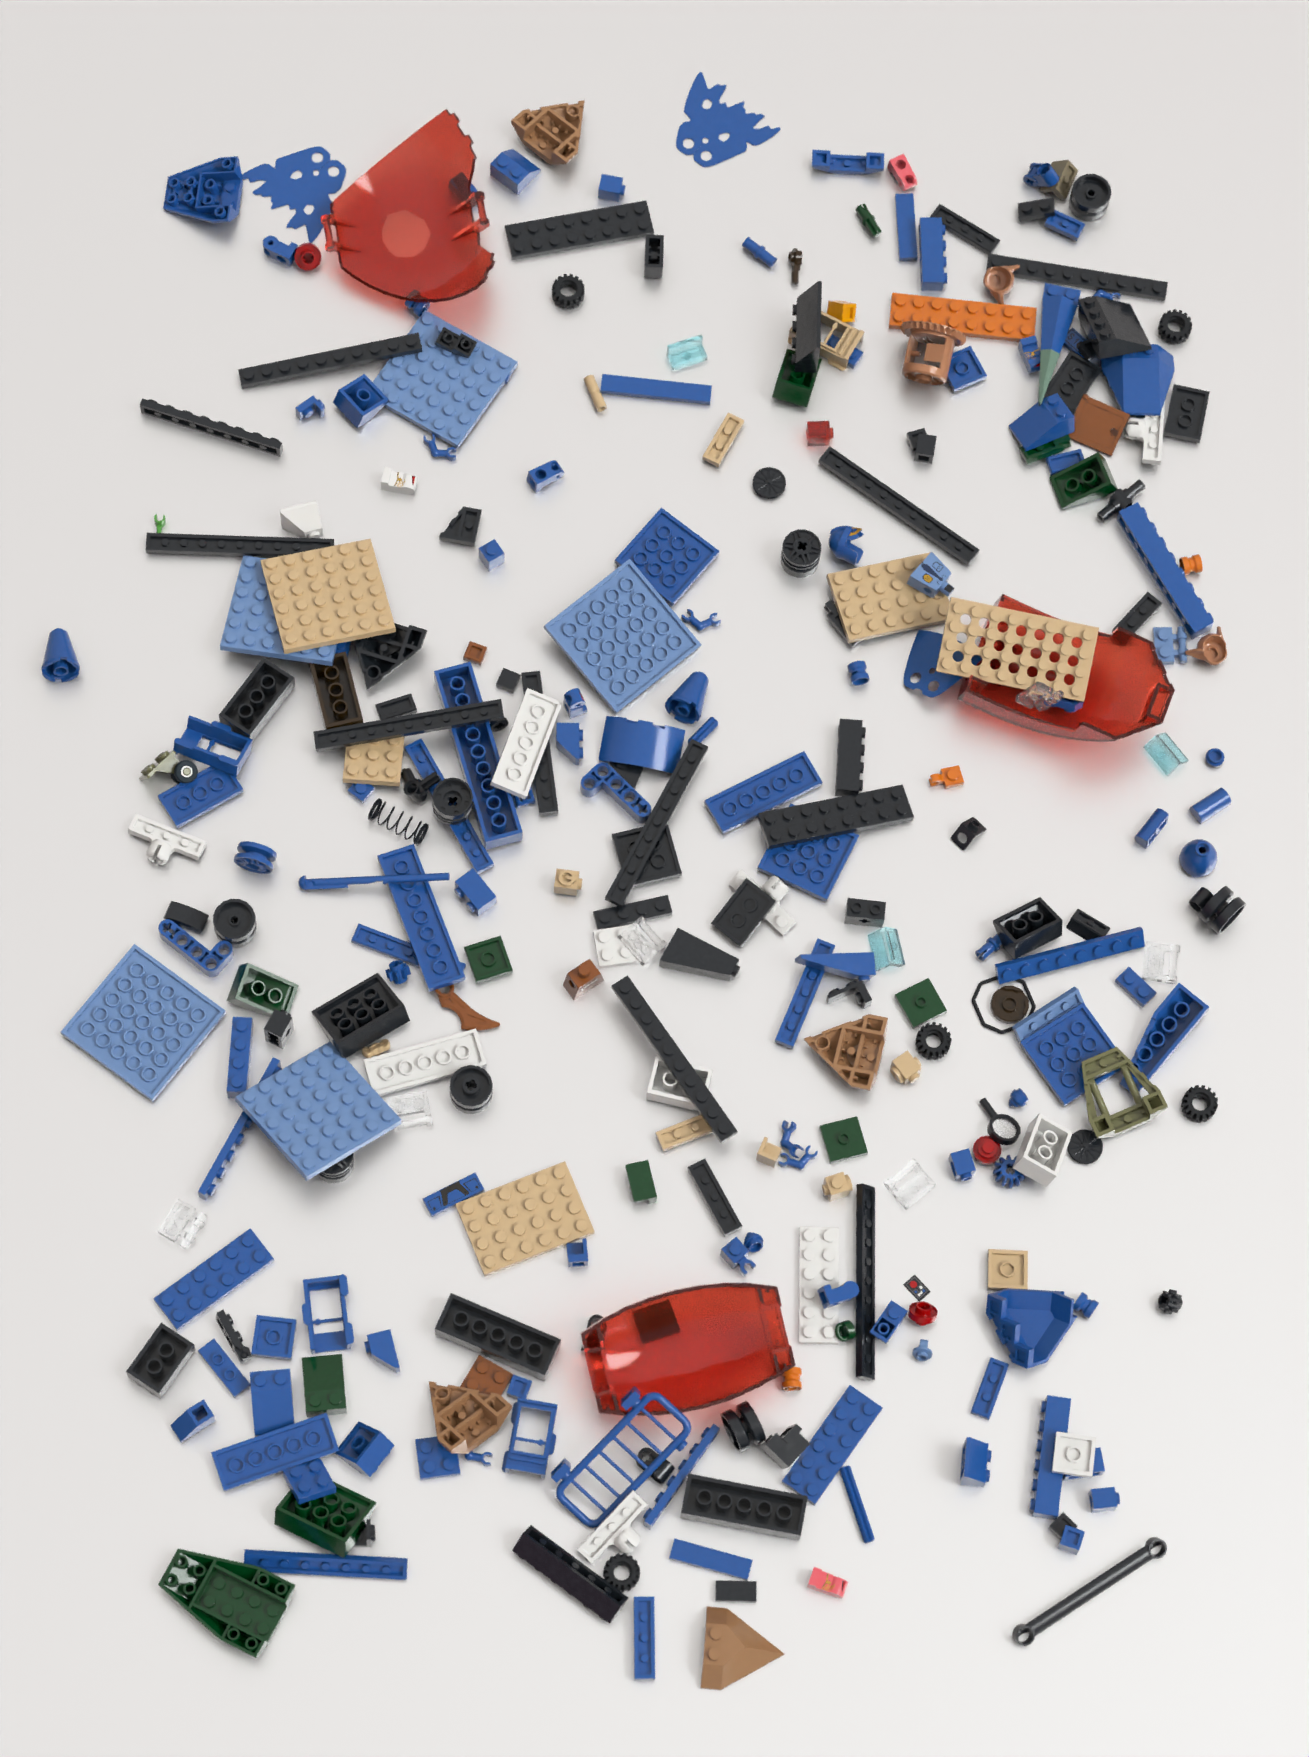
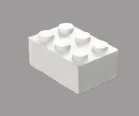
(666, 1089)
(1042, 1150)

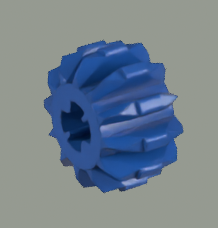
(1001, 1174)

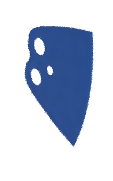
(924, 657)

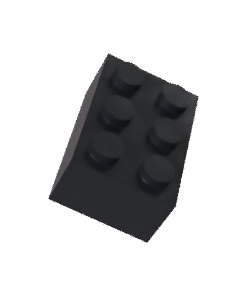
(160, 1360)

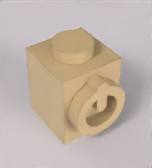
(567, 882)
(905, 1068)
(837, 1186)

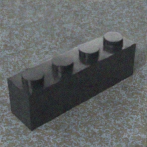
(849, 757)

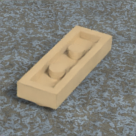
(723, 439)
(682, 1132)

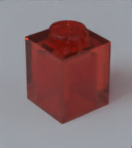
(818, 433)

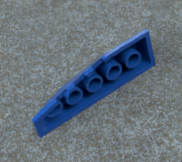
(1166, 1031)

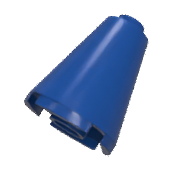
(60, 657)
(688, 698)

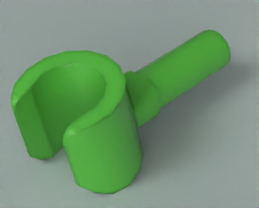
(159, 524)

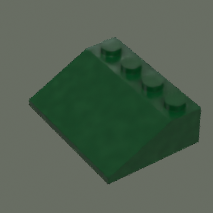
(327, 1521)

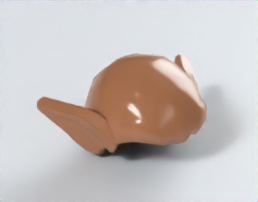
(1000, 281)
(1210, 648)

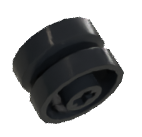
(1090, 197)
(1221, 908)
(235, 922)
(472, 1100)
(743, 1426)

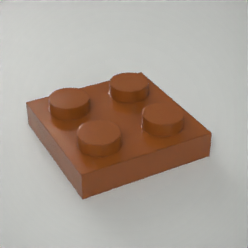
(487, 1377)

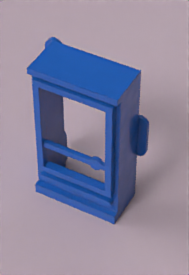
(217, 733)
(332, 1340)
(526, 1461)

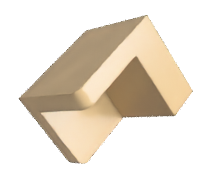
(768, 1153)

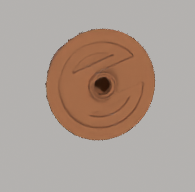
(938, 353)

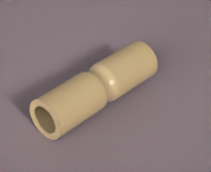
(596, 395)

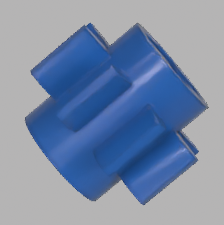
(398, 972)

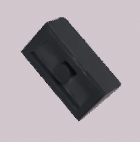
(1086, 926)

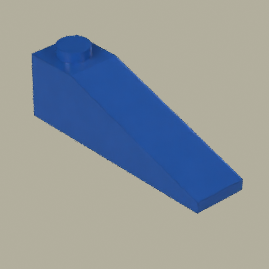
(848, 965)

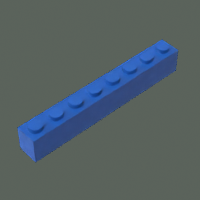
(1165, 571)

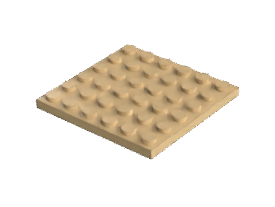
(327, 596)

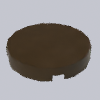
(1009, 1004)

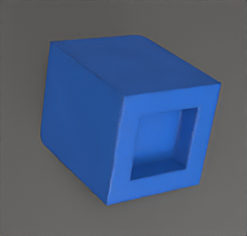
(577, 1254)
(1071, 1540)

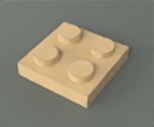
(1007, 1269)

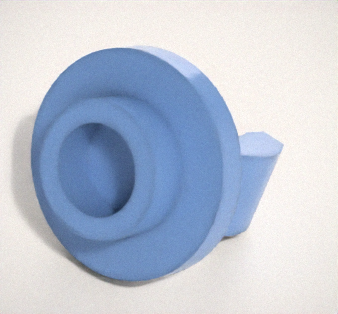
(922, 1353)

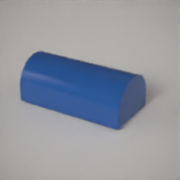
(1210, 805)
(1152, 828)

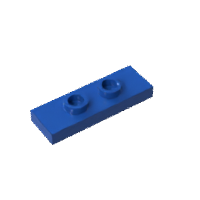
(224, 1368)

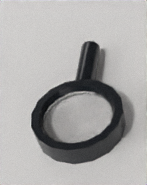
(1001, 1127)

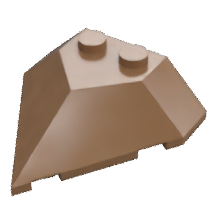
(551, 131)
(853, 1049)
(466, 1416)
(732, 1649)

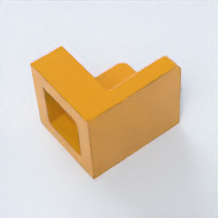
(842, 310)

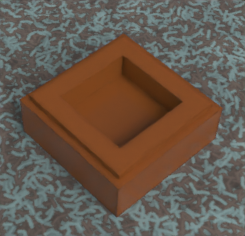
(475, 653)

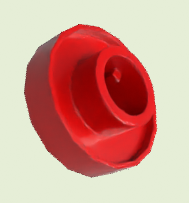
(307, 256)
(986, 1150)
(922, 1313)

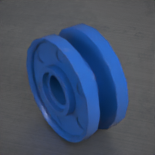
(255, 857)

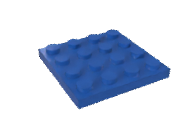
(669, 555)
(811, 864)
(1061, 1049)

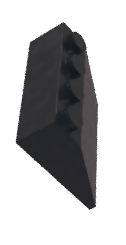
(1111, 327)
(807, 329)
(361, 1015)

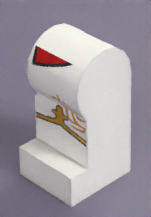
(398, 482)

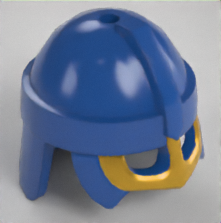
(841, 544)

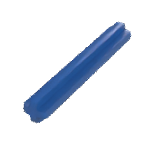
(857, 1504)

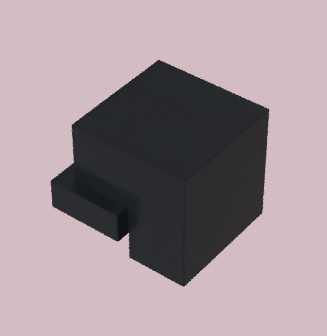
(786, 1447)

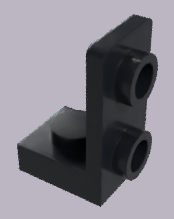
(861, 993)
(366, 1536)

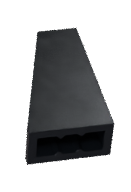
(698, 957)

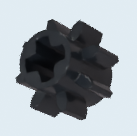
(1170, 1301)

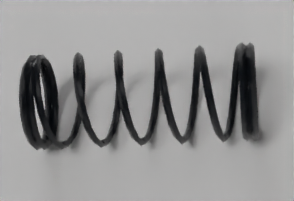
(371, 816)

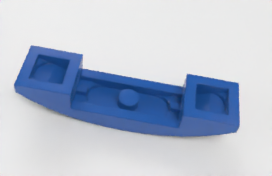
(847, 164)

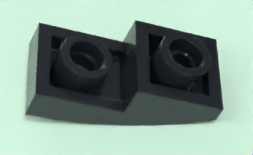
(455, 344)
(186, 916)

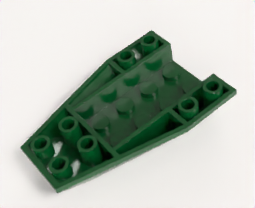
(229, 1598)

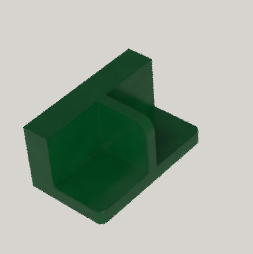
(641, 1182)

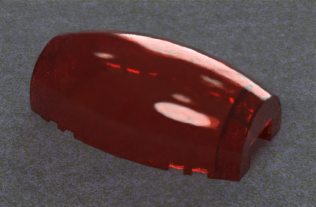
(689, 1346)

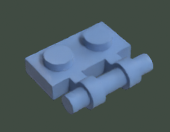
(1163, 642)

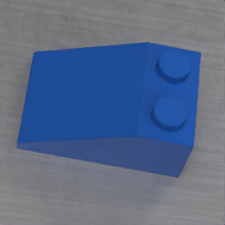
(1043, 423)
(271, 1400)

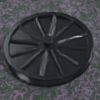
(769, 482)
(1085, 1146)

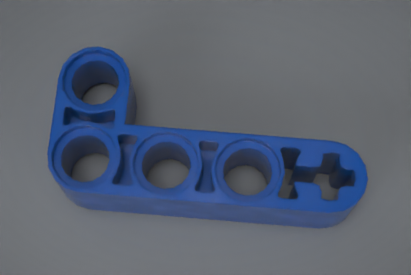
(619, 795)
(193, 945)

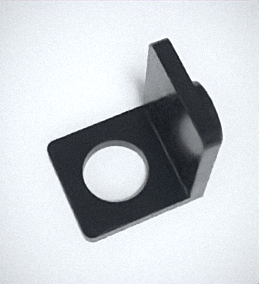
(971, 829)

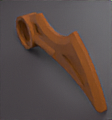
(469, 1017)

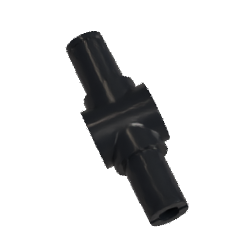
(1120, 500)

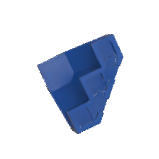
(1030, 1322)

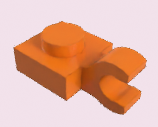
(948, 776)

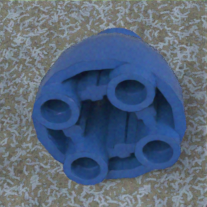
(1198, 858)

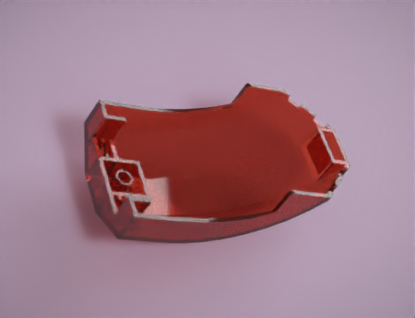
(1122, 696)

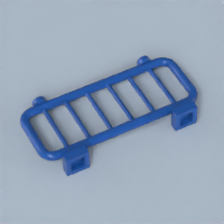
(633, 1400)

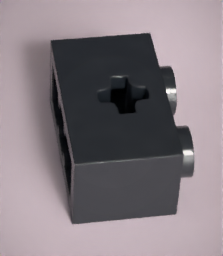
(653, 256)
(865, 912)
(279, 1028)

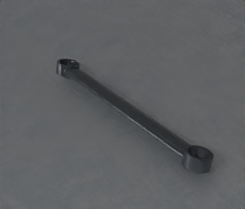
(1089, 1591)

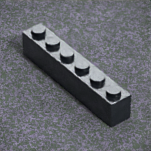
(570, 1574)

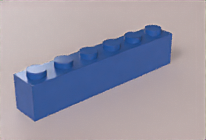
(1048, 1484)

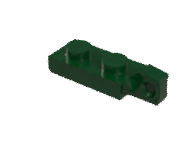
(1046, 450)

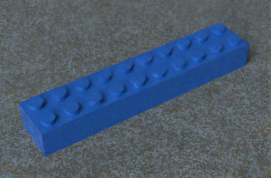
(478, 759)

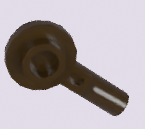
(795, 258)

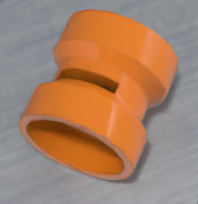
(1191, 564)
(792, 1379)

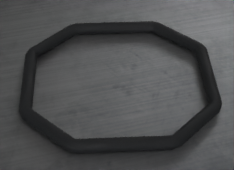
(979, 1013)

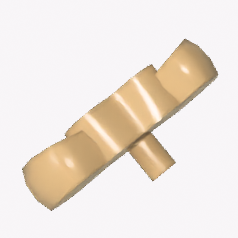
(376, 1048)

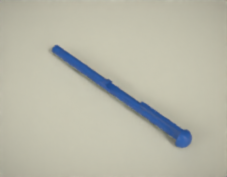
(343, 882)

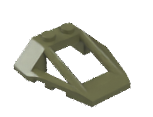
(1127, 1119)

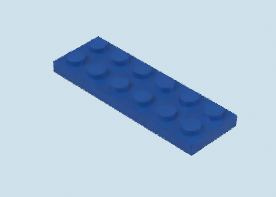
(763, 792)
(213, 1279)
(832, 1445)
(275, 1451)

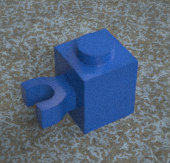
(736, 1255)

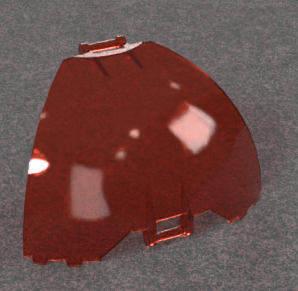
(412, 220)

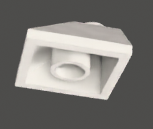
(302, 520)

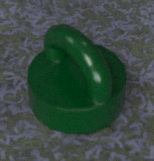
(847, 1330)

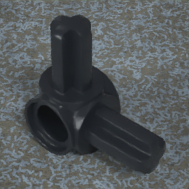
(417, 788)

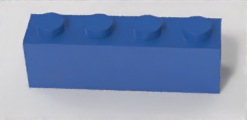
(931, 254)
(239, 1056)

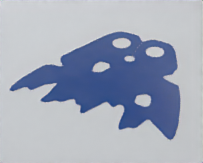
(715, 121)
(301, 191)

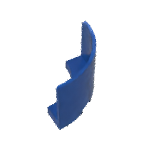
(641, 744)

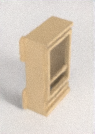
(838, 356)

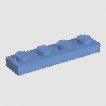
(1047, 1014)

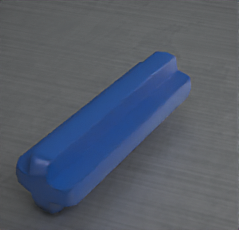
(704, 730)

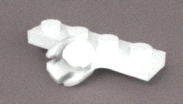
(1150, 433)
(165, 840)
(777, 890)
(615, 1529)

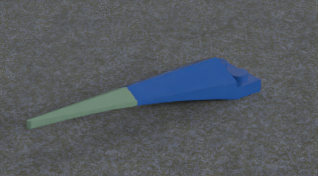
(1057, 314)

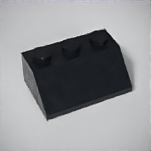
(1028, 927)

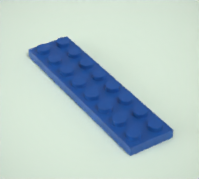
(422, 920)

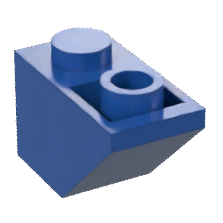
(568, 740)
(889, 1322)
(193, 1421)

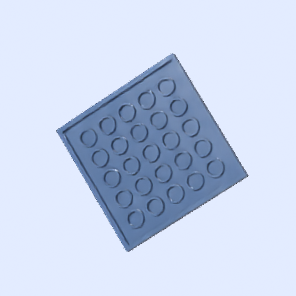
(441, 388)
(252, 623)
(622, 636)
(143, 1022)
(318, 1110)

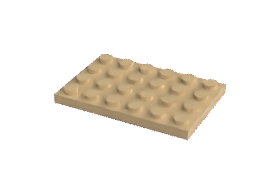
(880, 602)
(524, 1218)

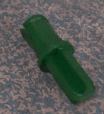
(868, 220)

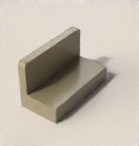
(1067, 174)

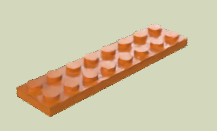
(968, 317)

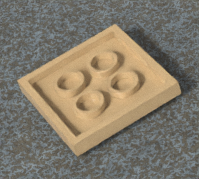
(374, 763)

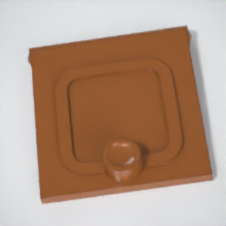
(1095, 422)

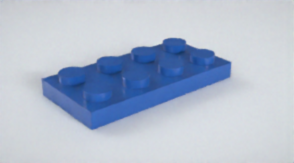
(198, 797)

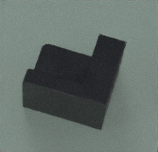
(925, 448)

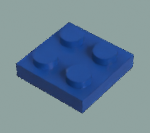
(965, 369)
(273, 1337)
(435, 1459)
(309, 1481)

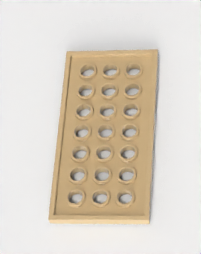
(1013, 619)

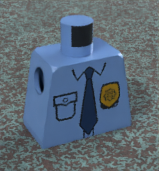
(931, 577)

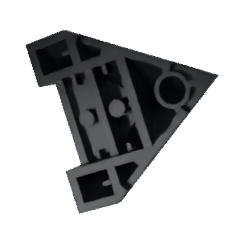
(386, 652)

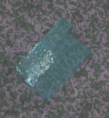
(686, 352)
(1165, 753)
(886, 948)

